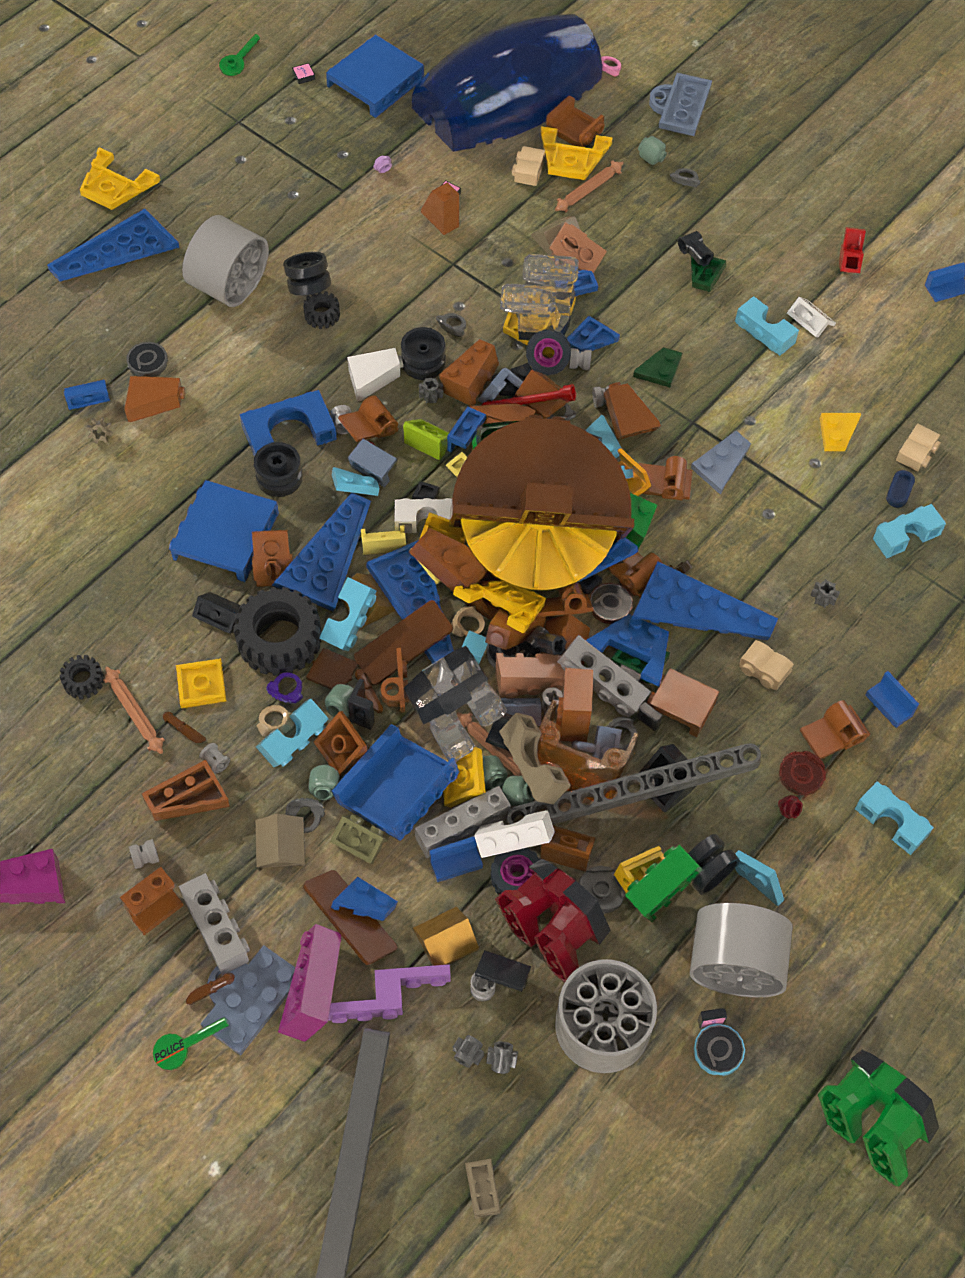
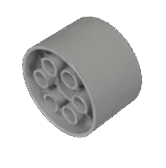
(225, 260)
(741, 950)
(598, 1054)

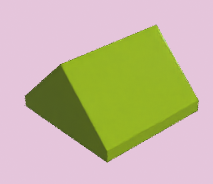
(425, 437)

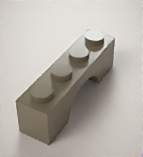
(521, 739)

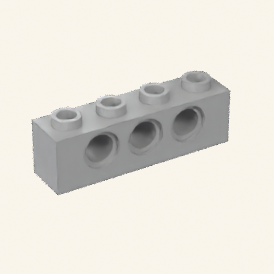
(615, 677)
(462, 821)
(225, 956)

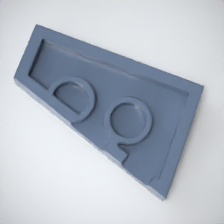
(721, 461)

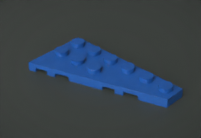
(125, 242)
(325, 560)
(408, 589)
(692, 604)

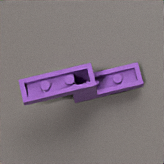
(388, 993)

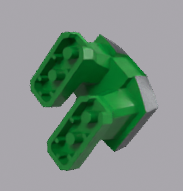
(903, 1106)

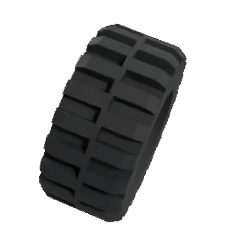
(271, 607)

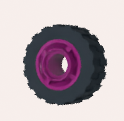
(551, 339)
(508, 863)

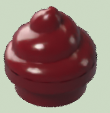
(790, 806)

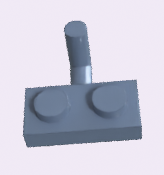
(498, 384)
(604, 740)

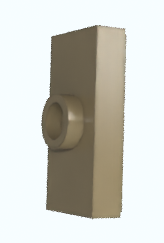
(482, 1188)

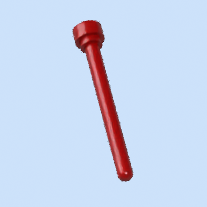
(566, 393)

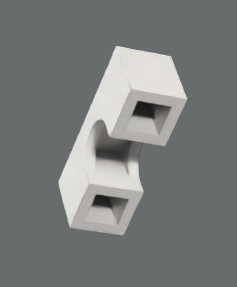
(411, 512)
(501, 838)

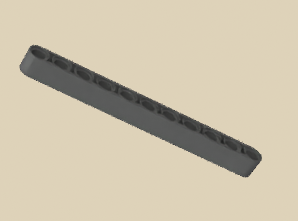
(644, 780)
(353, 1155)

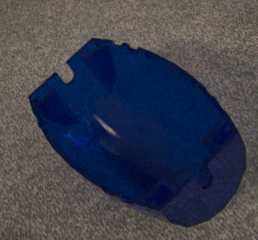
(508, 79)

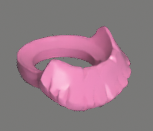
(612, 70)

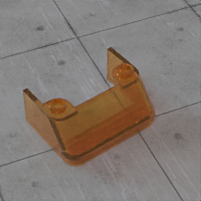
(580, 768)

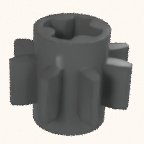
(430, 390)
(825, 593)
(468, 1051)
(502, 1057)

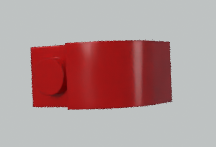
(851, 250)

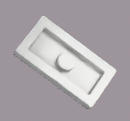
(810, 316)

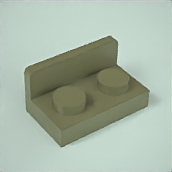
(359, 838)

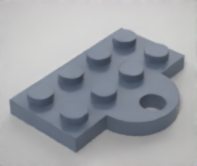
(681, 103)
(250, 999)

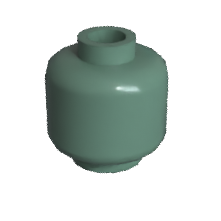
(652, 150)
(338, 699)
(494, 772)
(322, 781)
(517, 791)

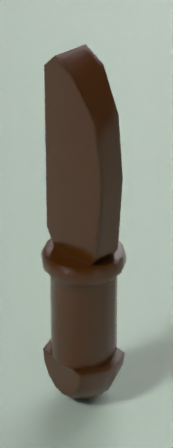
(369, 692)
(184, 728)
(210, 988)

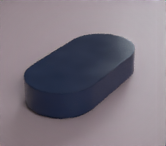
(900, 488)

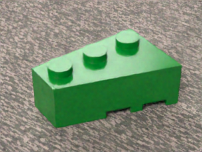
(642, 513)
(663, 882)

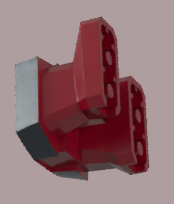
(574, 920)

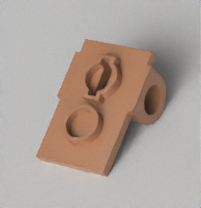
(575, 243)

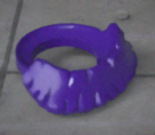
(293, 697)

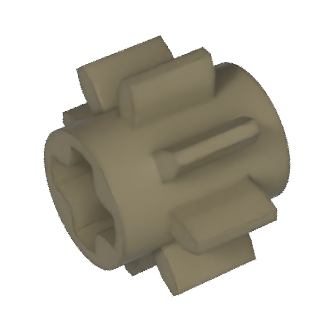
(100, 423)

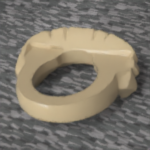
(466, 611)
(286, 725)

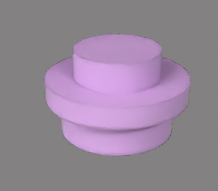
(382, 164)

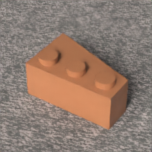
(528, 675)

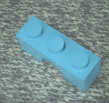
(776, 337)
(923, 522)
(359, 599)
(308, 721)
(881, 802)

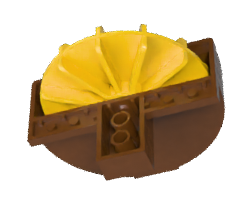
(541, 503)

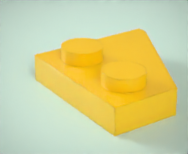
(838, 429)

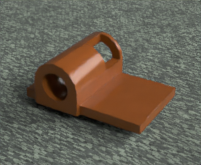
(370, 420)
(663, 476)
(270, 555)
(635, 571)
(564, 604)
(398, 684)
(828, 733)

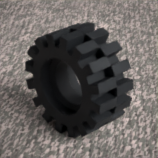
(321, 318)
(80, 665)

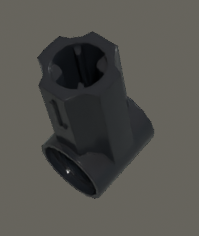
(694, 245)
(542, 641)

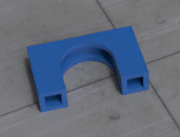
(305, 408)

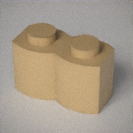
(528, 166)
(918, 448)
(765, 665)

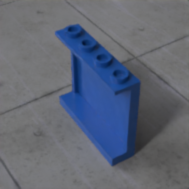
(376, 74)
(222, 526)
(394, 783)

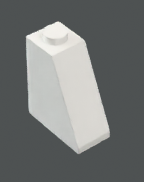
(373, 371)

